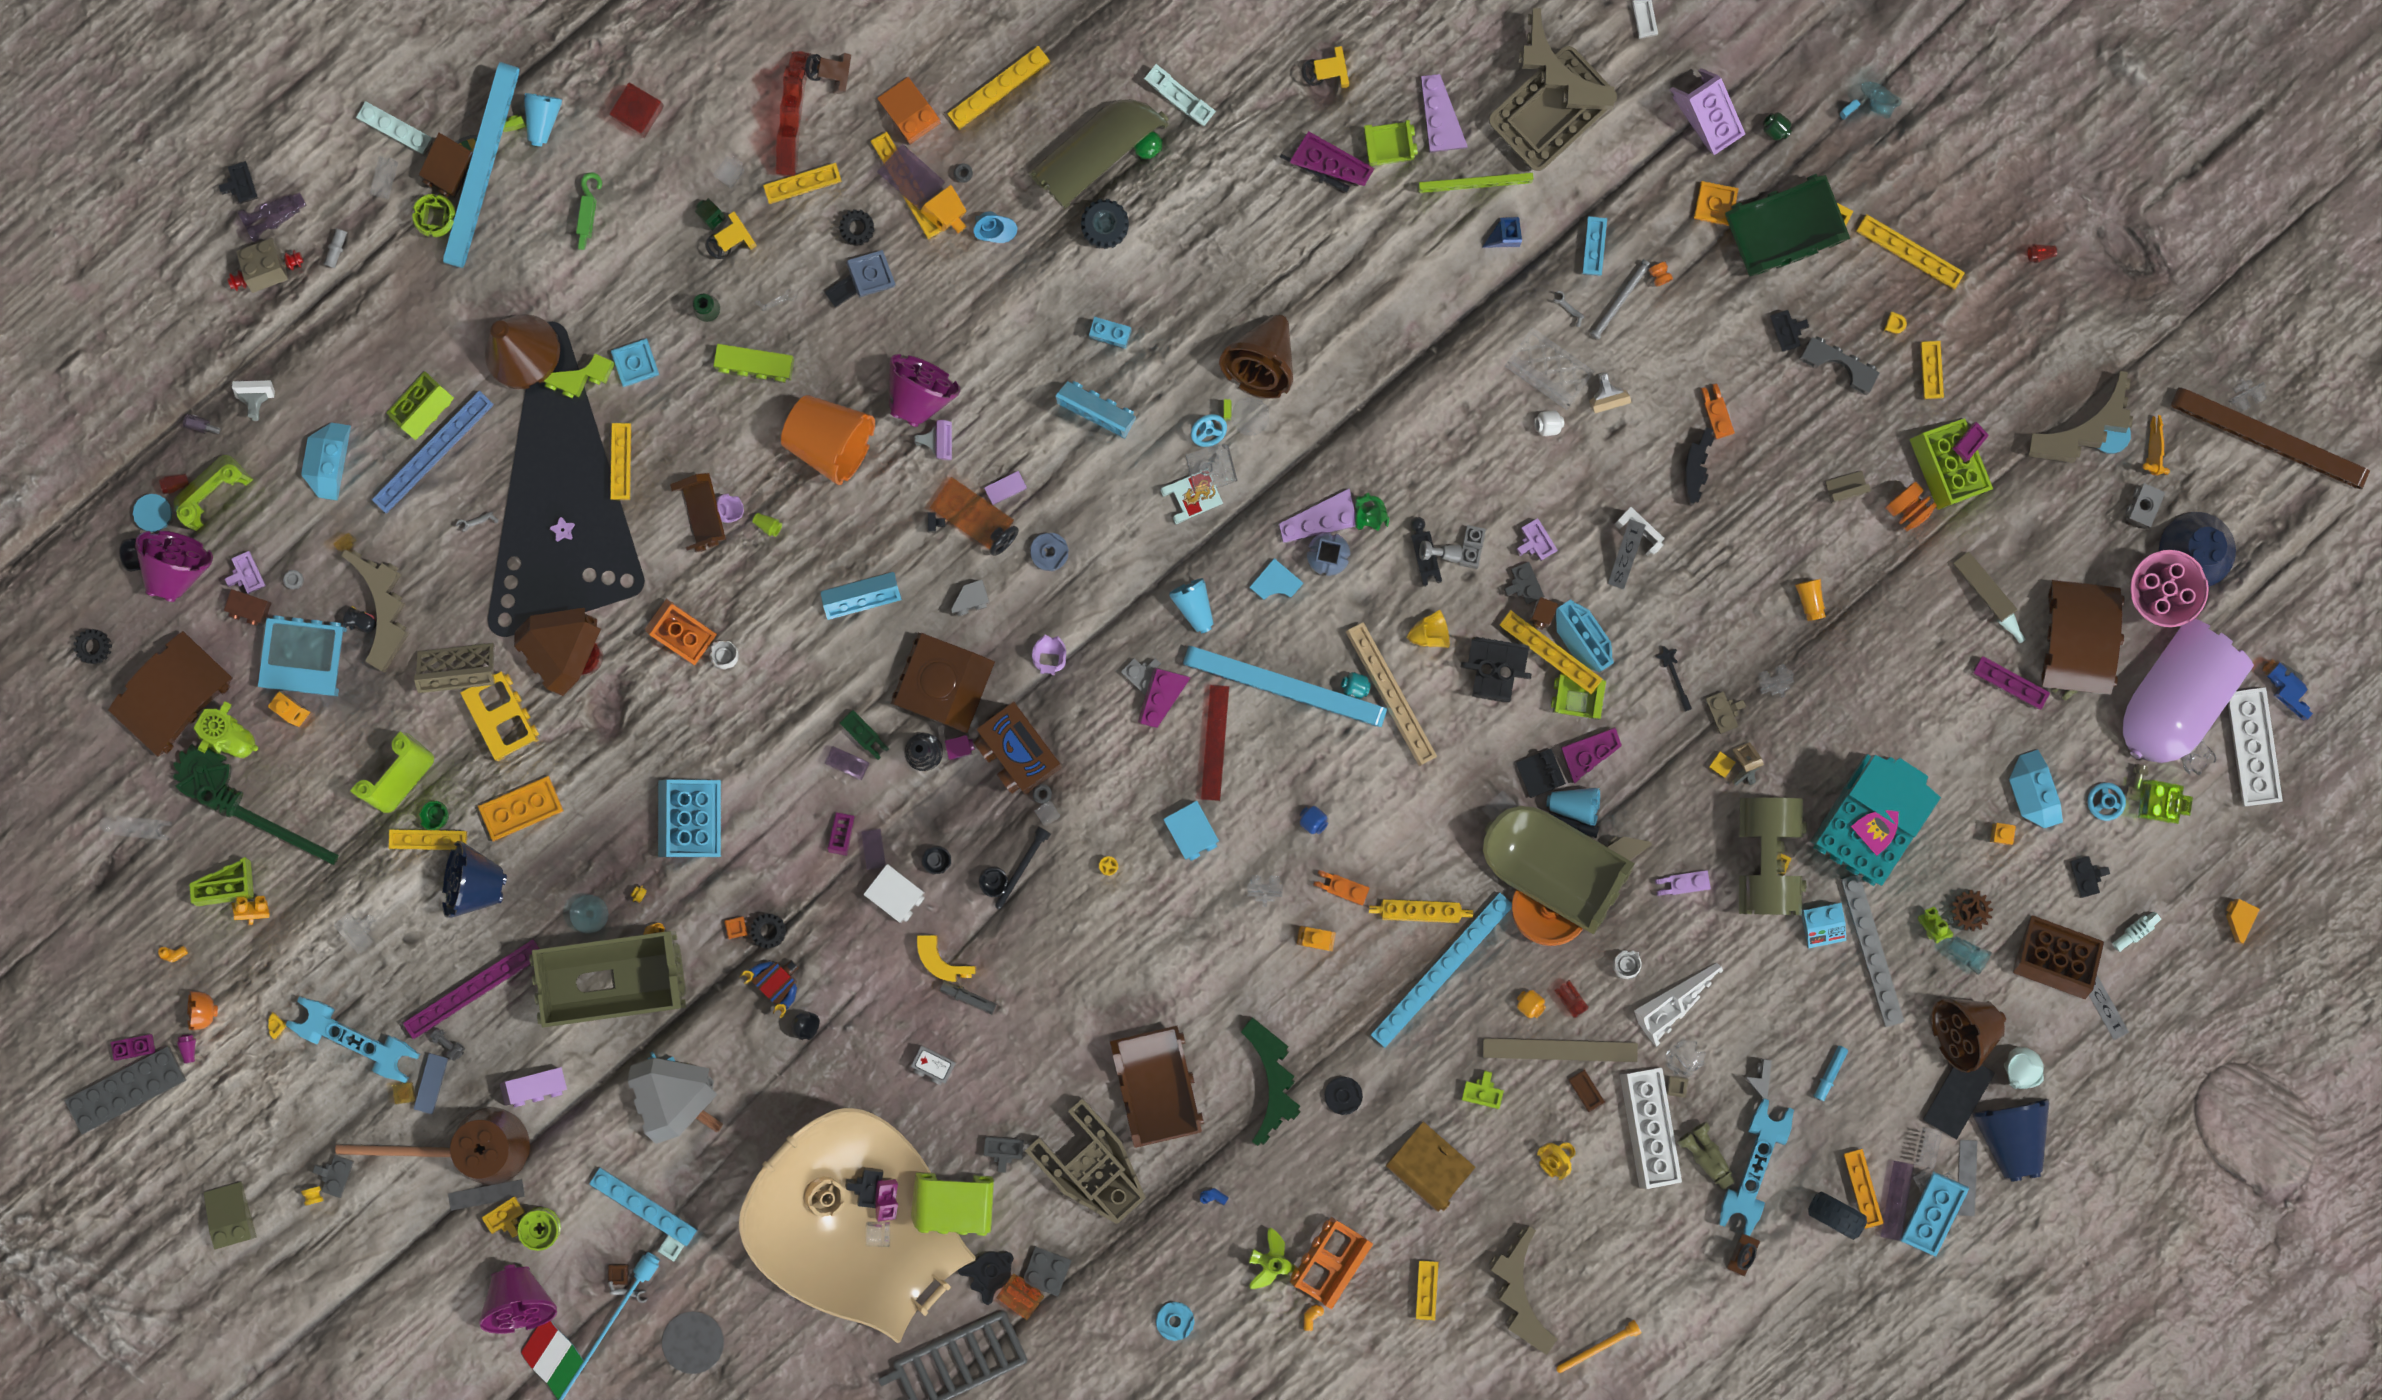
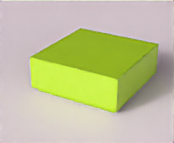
(1227, 409)

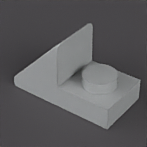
(1761, 1084)

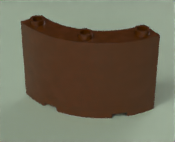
(2083, 637)
(169, 693)
(1156, 1086)

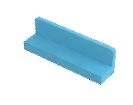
(860, 595)

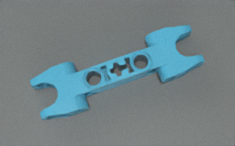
(320, 1024)
(1744, 1200)

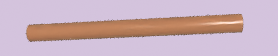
(392, 1151)

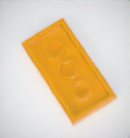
(520, 808)

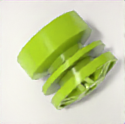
(531, 1236)

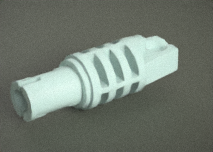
(2137, 931)

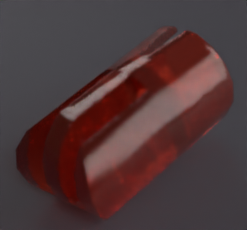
(1571, 999)

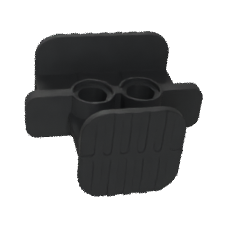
(1497, 655)

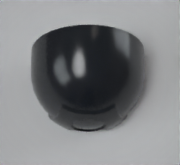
(128, 555)

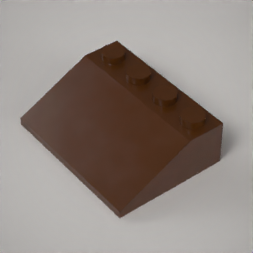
(2059, 957)

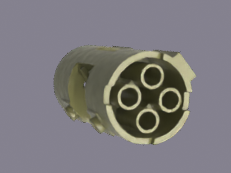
(1771, 821)

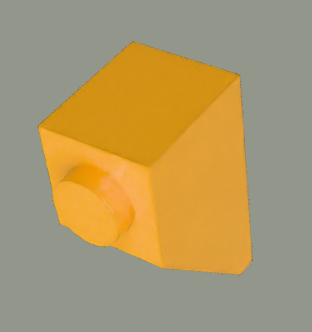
(2241, 918)

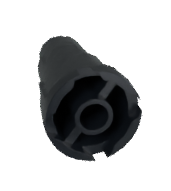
(931, 753)

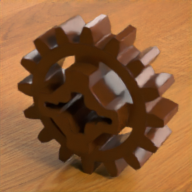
(1974, 902)

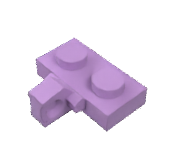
(1536, 541)
(246, 573)

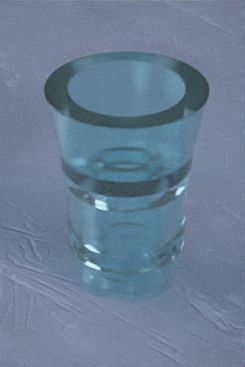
(1969, 954)

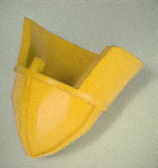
(1430, 631)

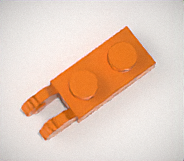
(1717, 413)
(1344, 888)

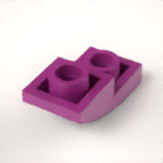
(133, 1047)

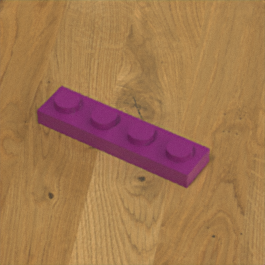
(2011, 683)

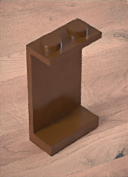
(702, 511)

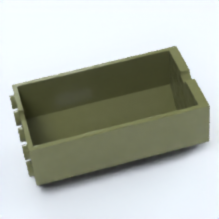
(645, 978)

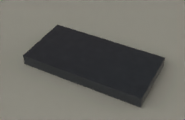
(1957, 1100)

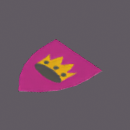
(1877, 830)

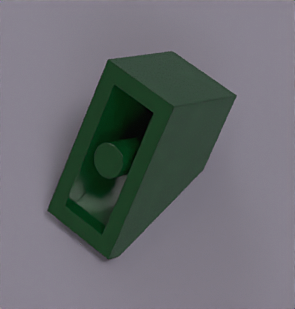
(709, 213)

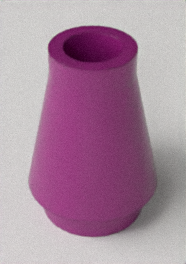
(186, 1045)

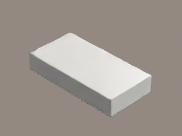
(1644, 18)

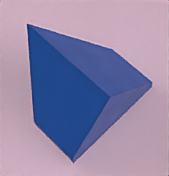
(1505, 234)

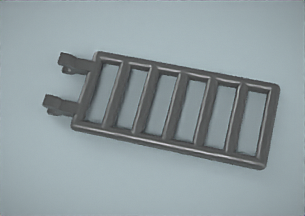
(950, 1340)

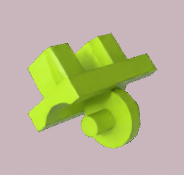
(1934, 925)

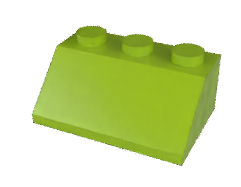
(420, 405)

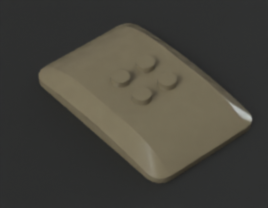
(1537, 119)

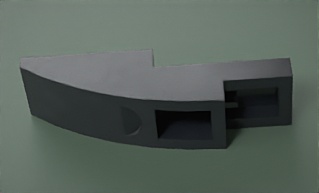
(1694, 473)

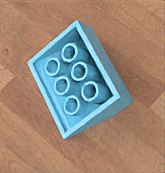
(1096, 409)
(689, 818)

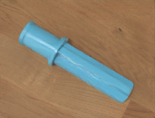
(1831, 1073)

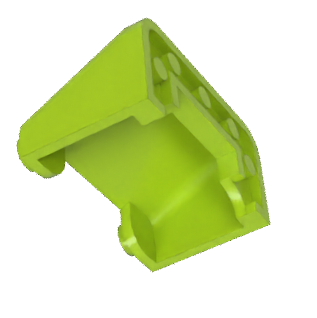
(221, 470)
(400, 778)

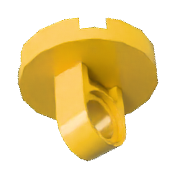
(1555, 1160)

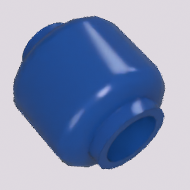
(1313, 820)

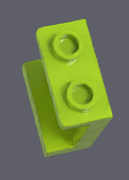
(1390, 143)
(1594, 702)

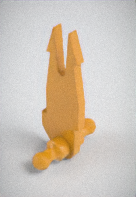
(2154, 462)

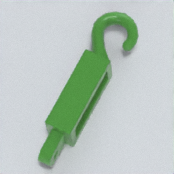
(587, 210)

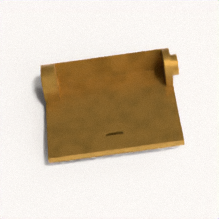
(1427, 1169)

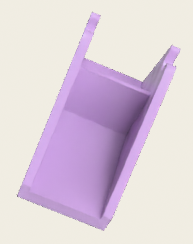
(1710, 112)

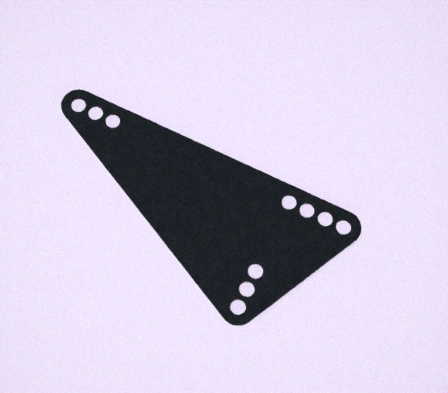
(554, 475)

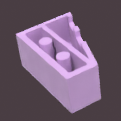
(533, 1087)

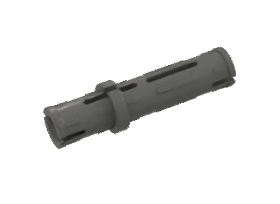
(960, 993)

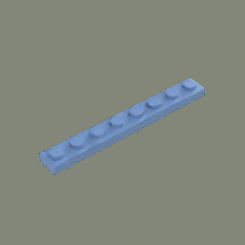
(433, 452)

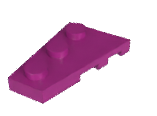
(1161, 695)
(1588, 752)

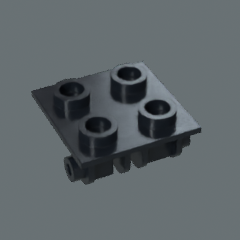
(1540, 773)

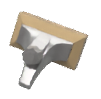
(1608, 395)

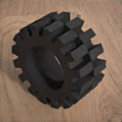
(856, 216)
(82, 652)
(756, 930)

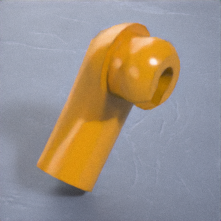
(1311, 1314)

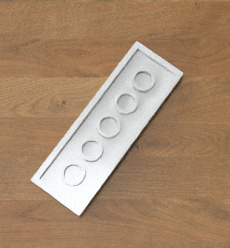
(2254, 747)

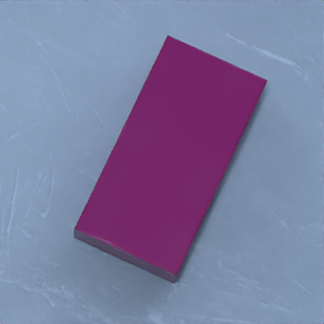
(1970, 441)

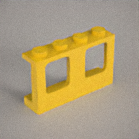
(489, 720)

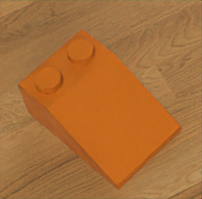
(909, 110)
(680, 631)

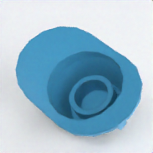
(994, 228)

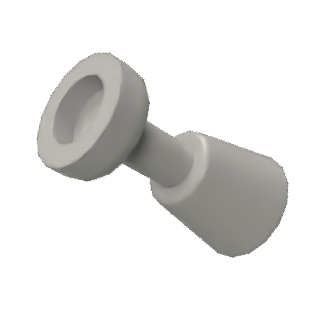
(1449, 552)

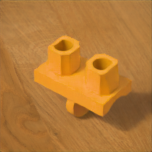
(250, 910)

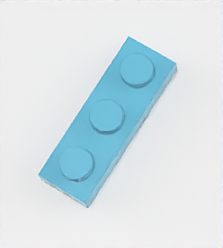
(1594, 246)

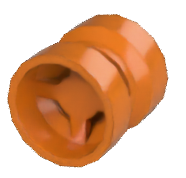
(1660, 272)

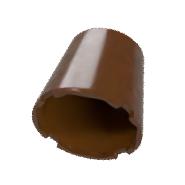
(504, 1142)

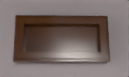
(1586, 1090)

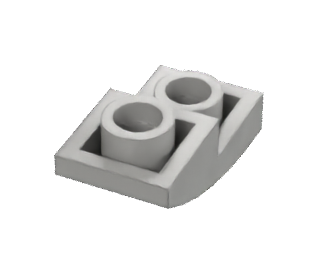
(1472, 547)

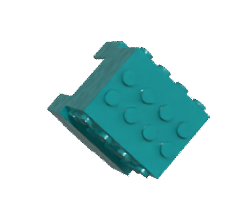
(1875, 788)

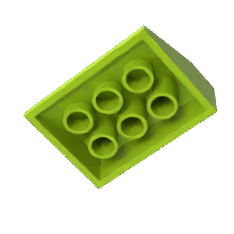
(1944, 470)

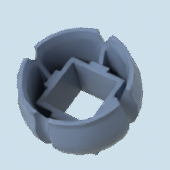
(1327, 567)

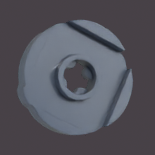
(1047, 541)

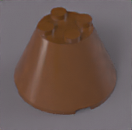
(1967, 1031)

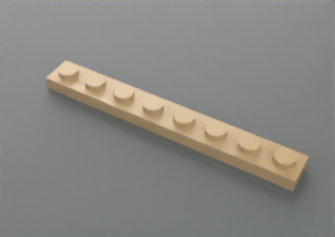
(1391, 694)

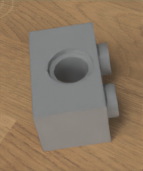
(2152, 497)

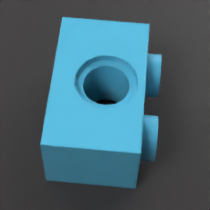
(1110, 332)

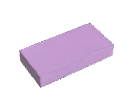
(1005, 488)

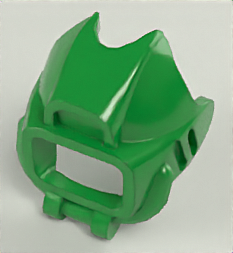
(1370, 516)

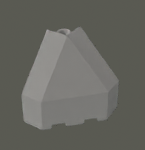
(669, 1095)

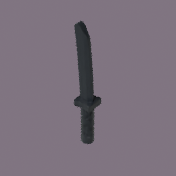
(1323, 177)

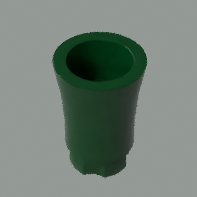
(710, 312)

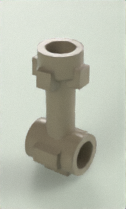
(2134, 792)

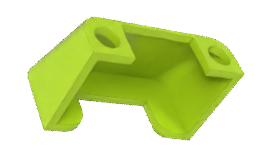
(952, 1205)

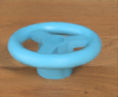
(1207, 428)
(2113, 801)

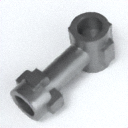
(455, 1050)

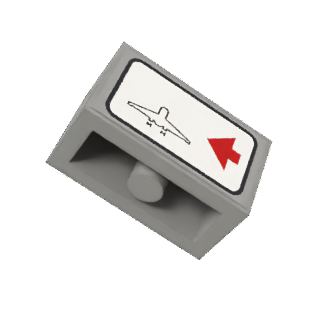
(933, 1065)

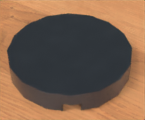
(1343, 1095)

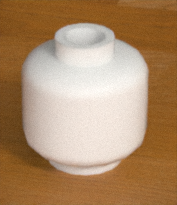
(1549, 423)

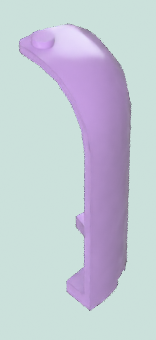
(2183, 693)

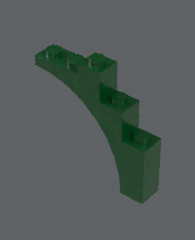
(1279, 1104)

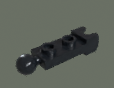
(1426, 567)

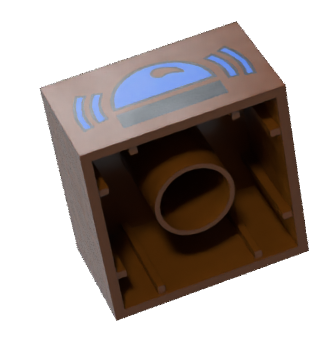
(1018, 748)

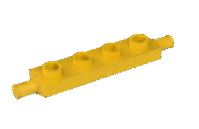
(1421, 911)

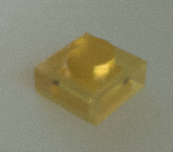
(345, 542)
(403, 1093)

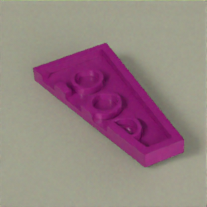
(1328, 159)

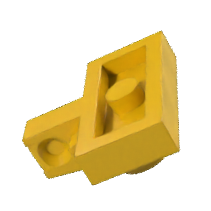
(505, 1217)

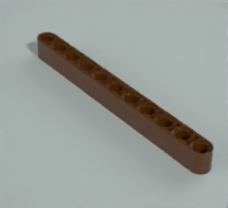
(2270, 438)

